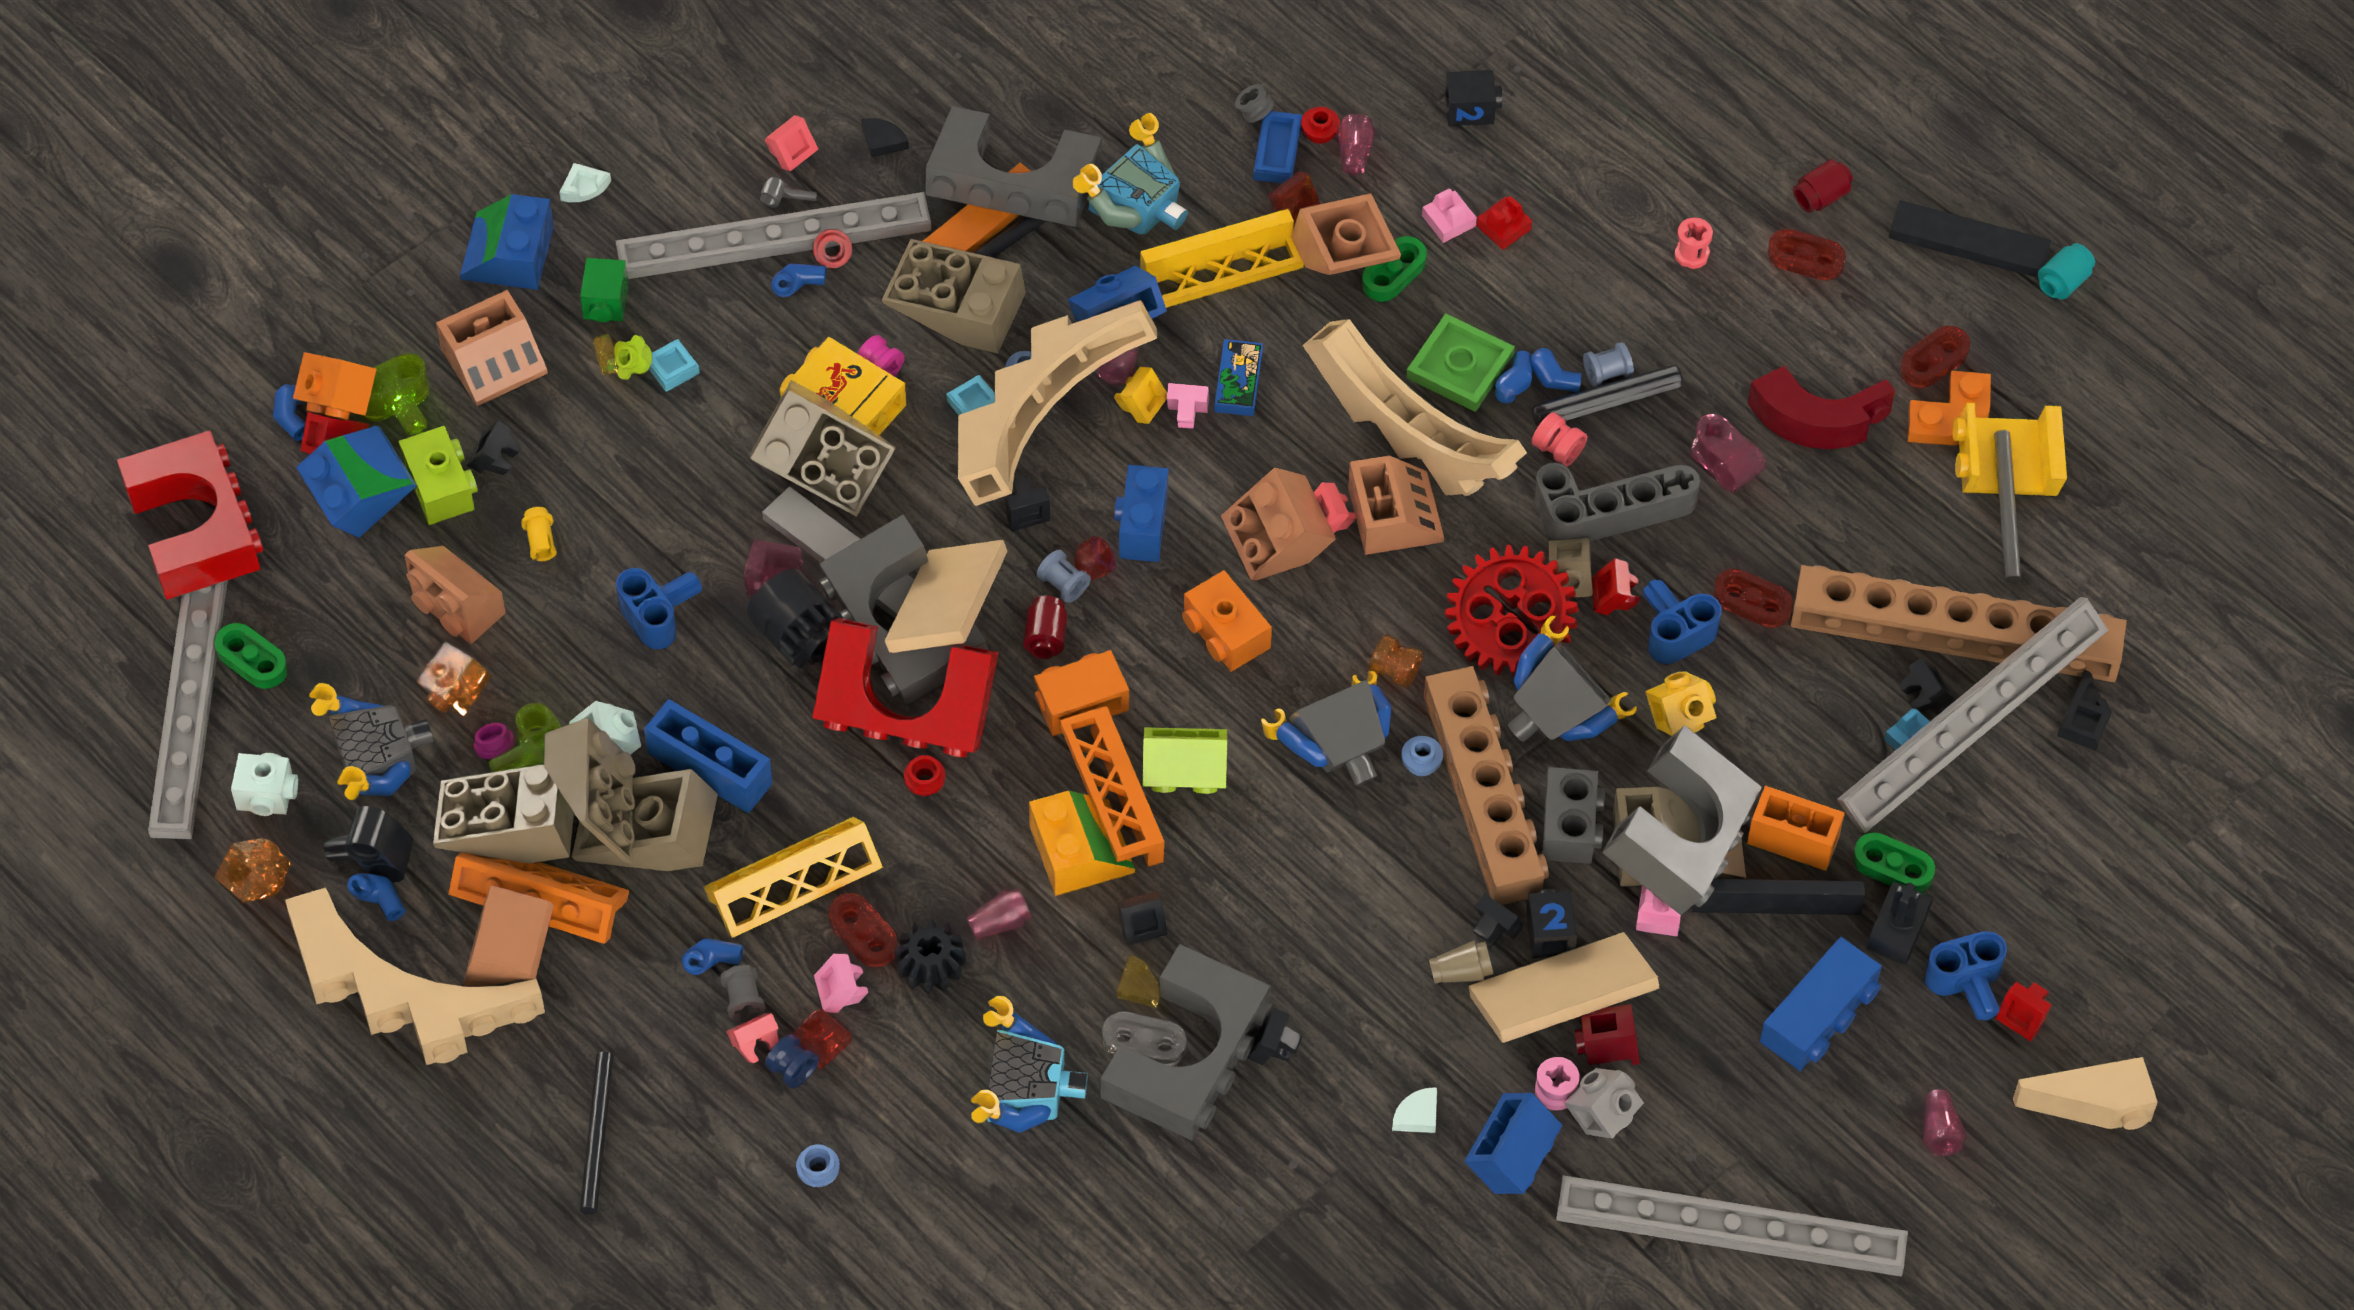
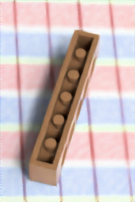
(1505, 877)

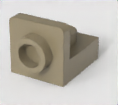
(1575, 559)

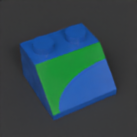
(509, 242)
(356, 479)

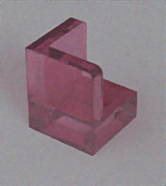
(767, 560)

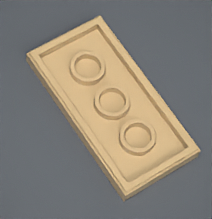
(946, 596)
(1563, 987)

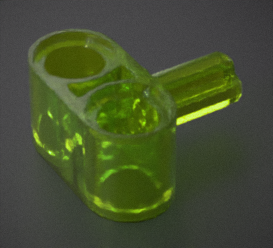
(398, 395)
(532, 743)

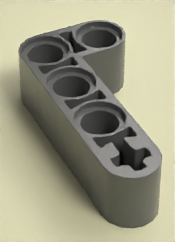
(1669, 494)

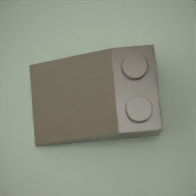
(668, 824)

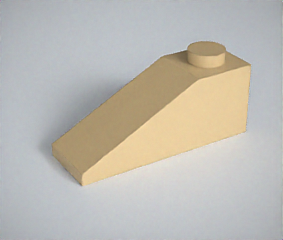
(2095, 1095)

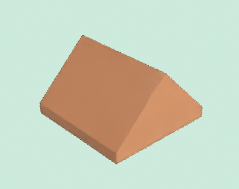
(508, 938)

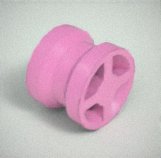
(1555, 1093)

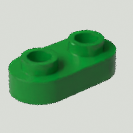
(1395, 273)
(253, 658)
(1895, 861)

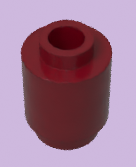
(1823, 186)
(1045, 627)

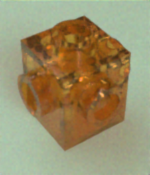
(453, 680)
(253, 869)

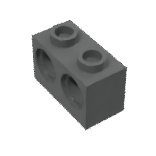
(1567, 815)

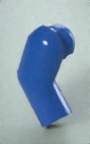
(795, 276)
(1550, 373)
(1515, 379)
(285, 412)
(378, 891)
(710, 952)

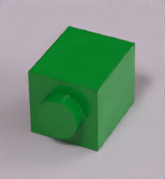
(604, 289)

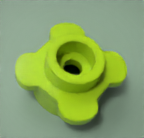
(632, 357)

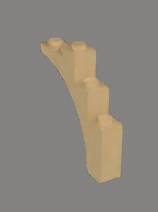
(1025, 392)
(1413, 427)
(390, 997)

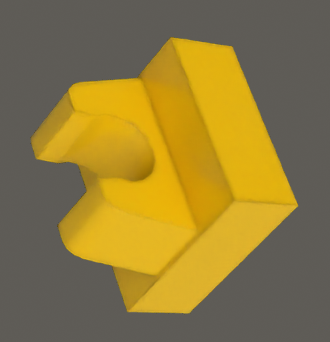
(1142, 395)

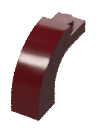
(1814, 420)

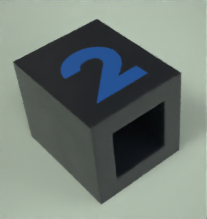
(1472, 97)
(1550, 923)

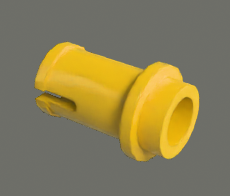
(538, 527)

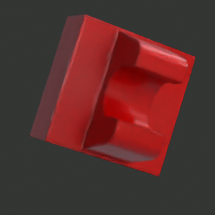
(1504, 222)
(1613, 587)
(2024, 1009)

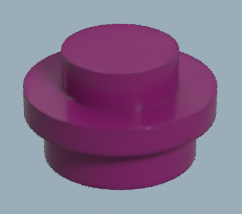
(493, 741)

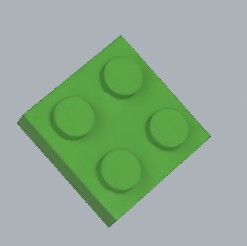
(1460, 362)

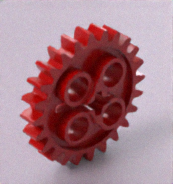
(1536, 586)

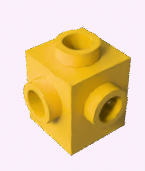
(1681, 702)

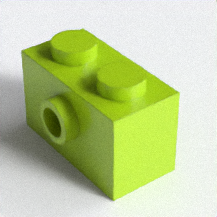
(440, 479)
(1184, 759)

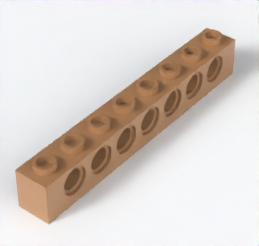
(1936, 628)

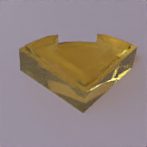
(605, 354)
(1139, 984)

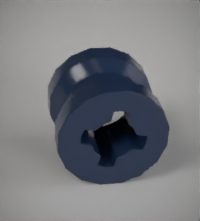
(792, 1061)

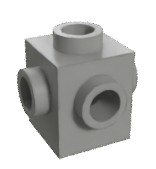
(1604, 1102)

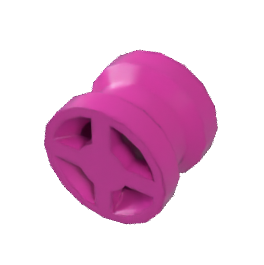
(878, 353)

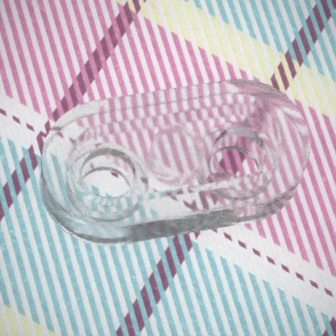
(1145, 1036)

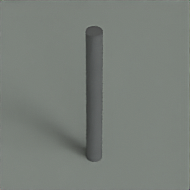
(2007, 506)

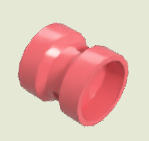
(1559, 439)

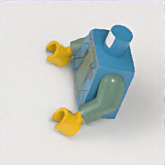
(1138, 187)

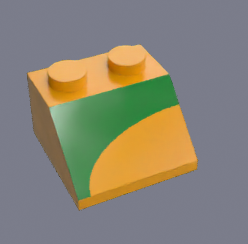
(1074, 842)

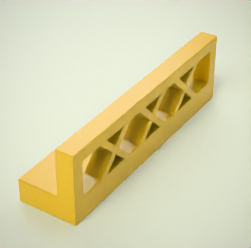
(1210, 250)
(786, 862)

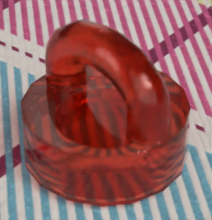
(1095, 557)

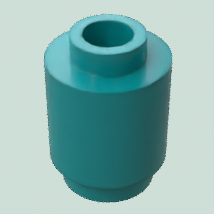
(2066, 271)

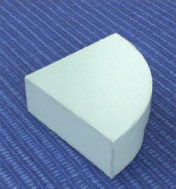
(584, 184)
(1417, 1112)

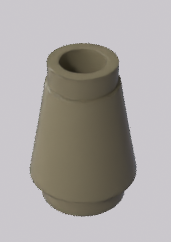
(1462, 964)

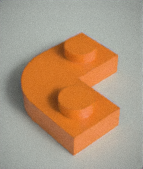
(1934, 420)

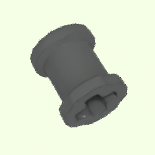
(742, 993)

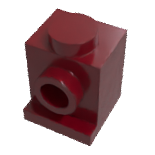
(1608, 1035)

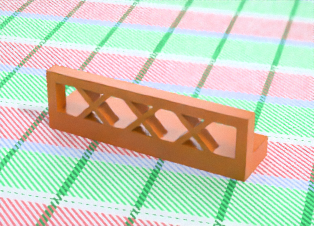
(1121, 781)
(580, 903)

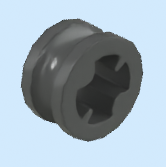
(1254, 103)

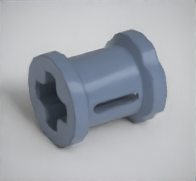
(1608, 364)
(1063, 576)

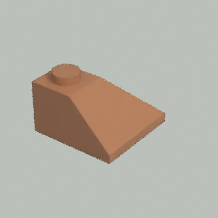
(1343, 236)

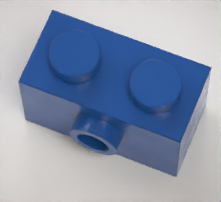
(1117, 291)
(1142, 513)
(1513, 1143)

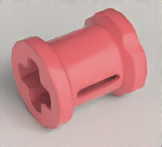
(1699, 238)

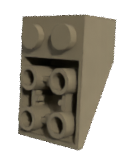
(957, 293)
(822, 449)
(594, 781)
(505, 816)
(1676, 816)

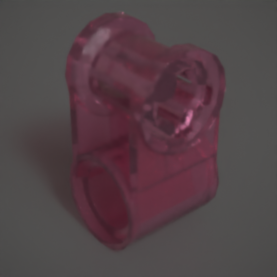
(1726, 456)

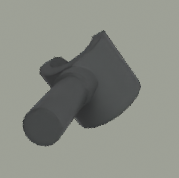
(775, 189)

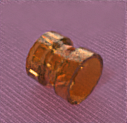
(1396, 661)

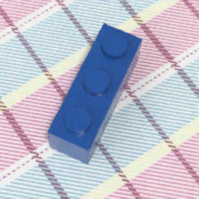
(722, 761)
(1821, 1005)

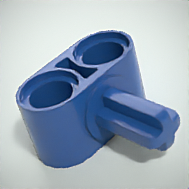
(653, 604)
(1679, 622)
(1970, 972)

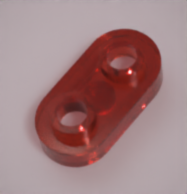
(1806, 255)
(1931, 357)
(1754, 598)
(865, 932)

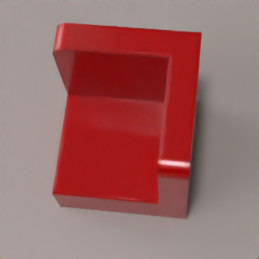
(324, 427)

